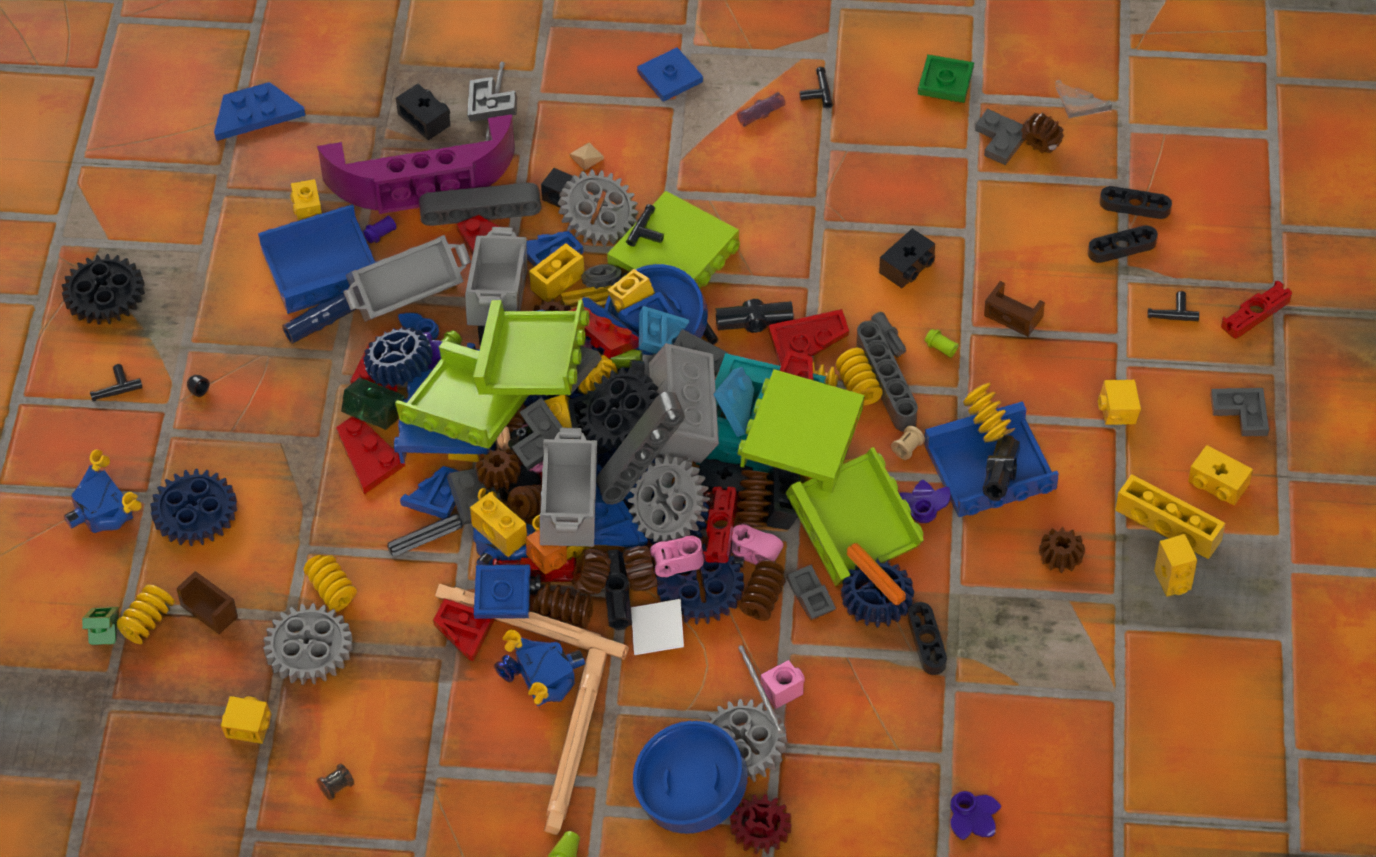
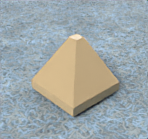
(586, 156)

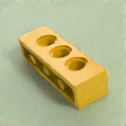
(1169, 515)

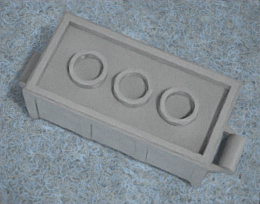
(496, 273)
(405, 278)
(692, 379)
(568, 490)

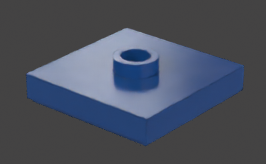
(670, 74)
(502, 592)

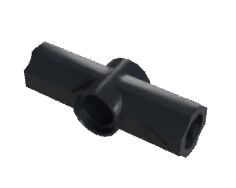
(753, 315)
(1001, 468)
(617, 600)

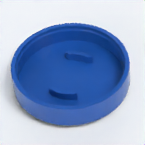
(679, 292)
(690, 777)

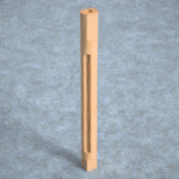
(544, 626)
(575, 740)

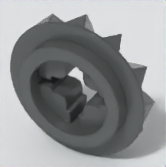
(601, 276)

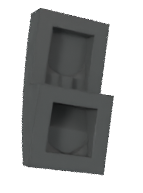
(810, 593)

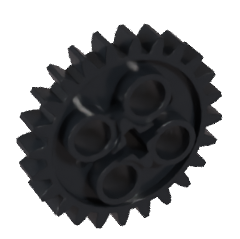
(103, 289)
(617, 406)

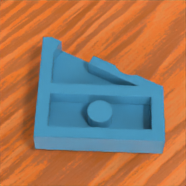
(658, 328)
(736, 399)

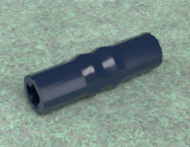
(317, 318)

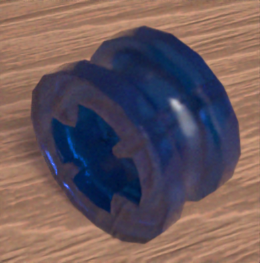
(507, 668)

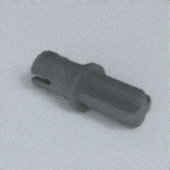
(890, 334)

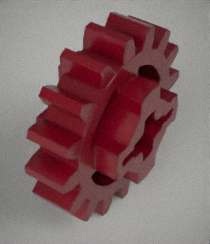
(760, 826)

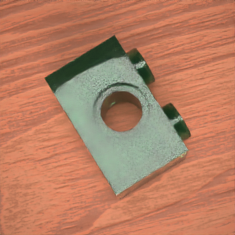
(371, 403)

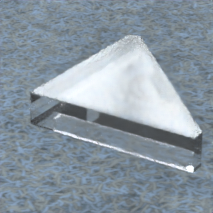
(1080, 102)

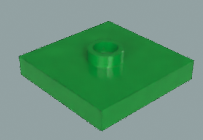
(946, 78)

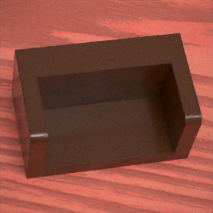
(1011, 312)
(207, 602)

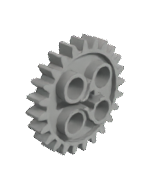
(576, 199)
(669, 499)
(308, 644)
(757, 726)

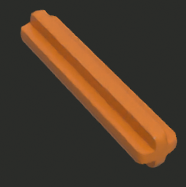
(876, 574)

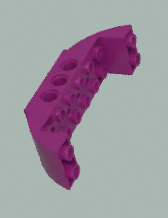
(400, 180)

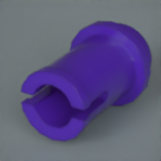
(375, 232)

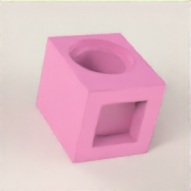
(778, 693)

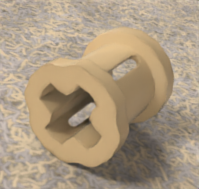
(908, 442)

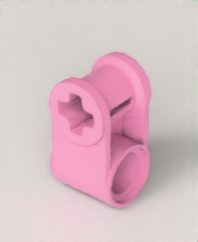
(756, 546)
(677, 556)

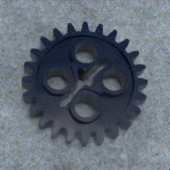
(193, 507)
(726, 580)

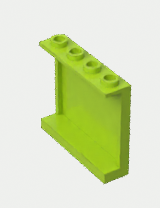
(690, 242)
(530, 351)
(450, 401)
(802, 427)
(860, 511)

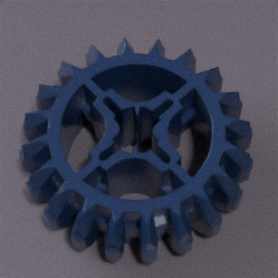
(398, 356)
(870, 602)

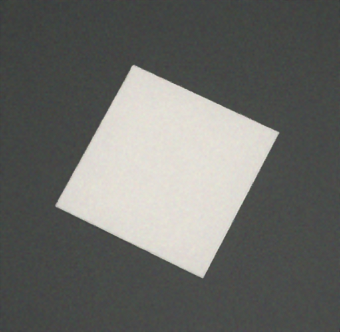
(657, 627)

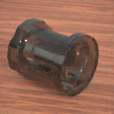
(335, 781)

